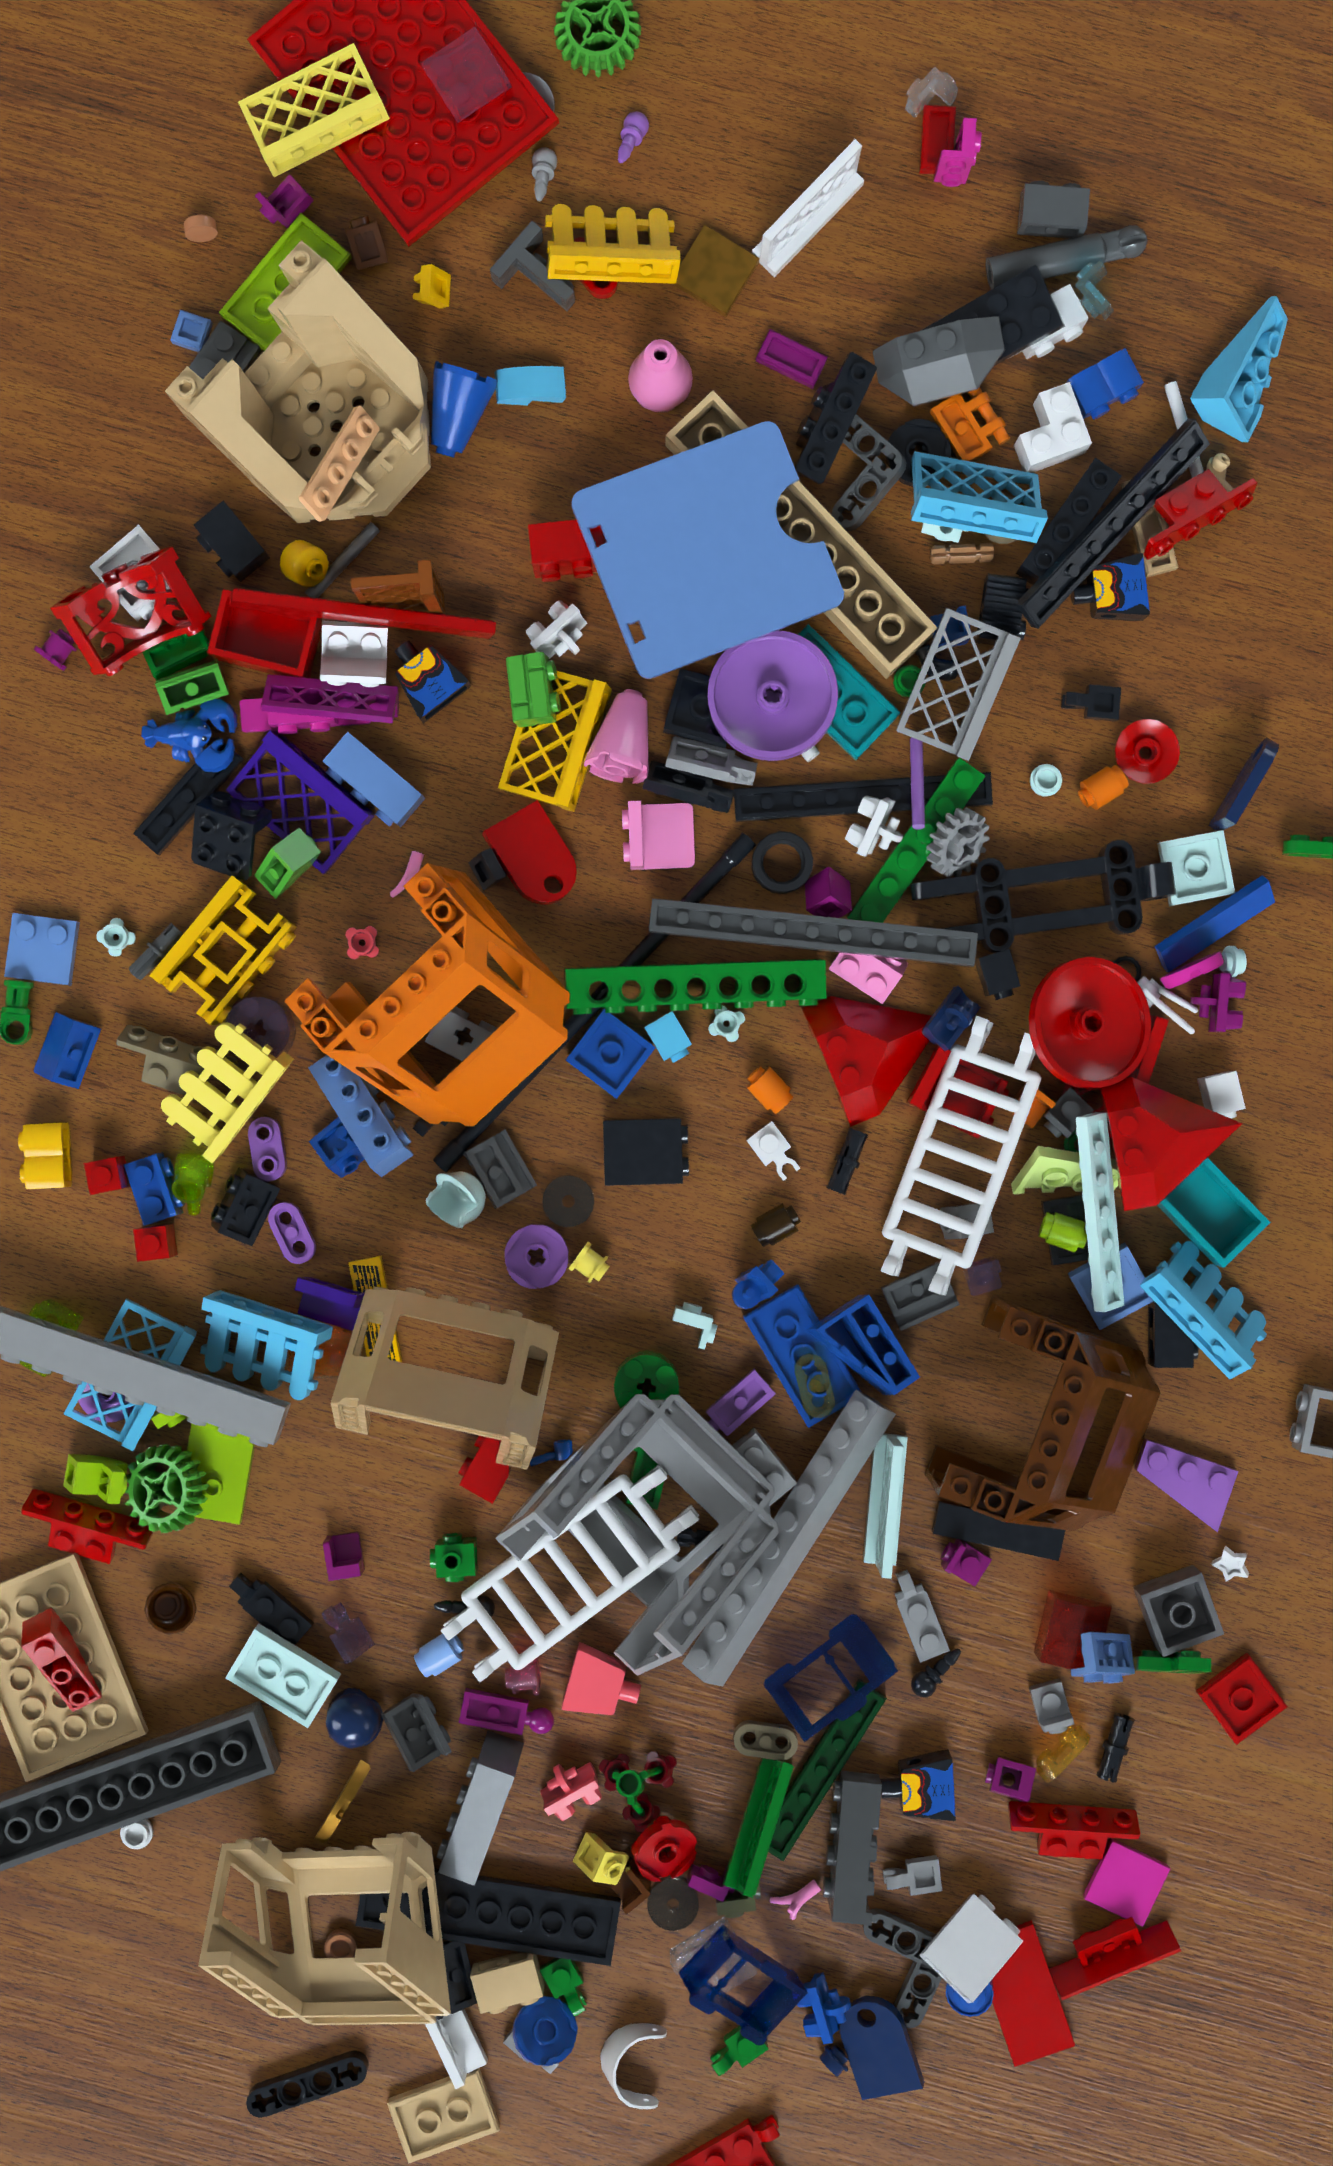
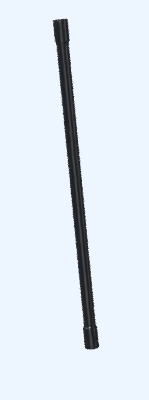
(730, 858)

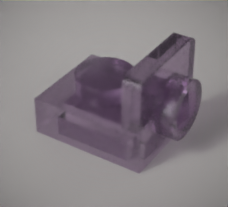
(983, 1276)

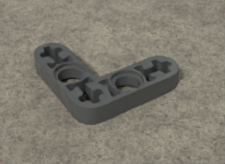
(873, 472)
(918, 1966)

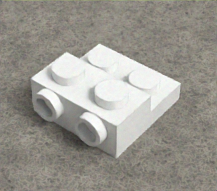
(129, 551)

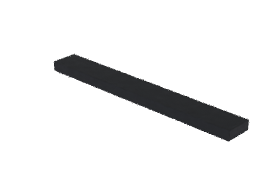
(1113, 523)
(837, 798)

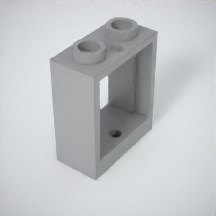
(1302, 1430)

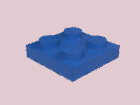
(610, 1053)

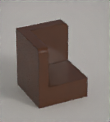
(632, 1887)

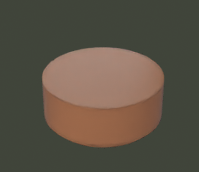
(200, 228)
(340, 1944)

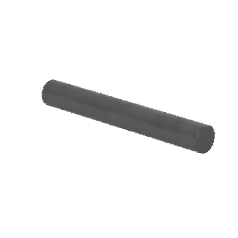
(344, 560)

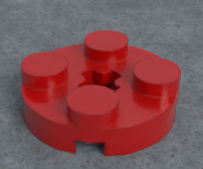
(656, 1837)

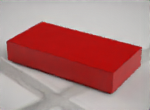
(936, 135)

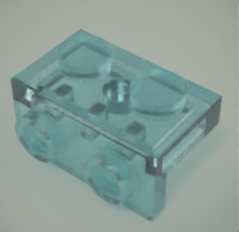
(1092, 299)

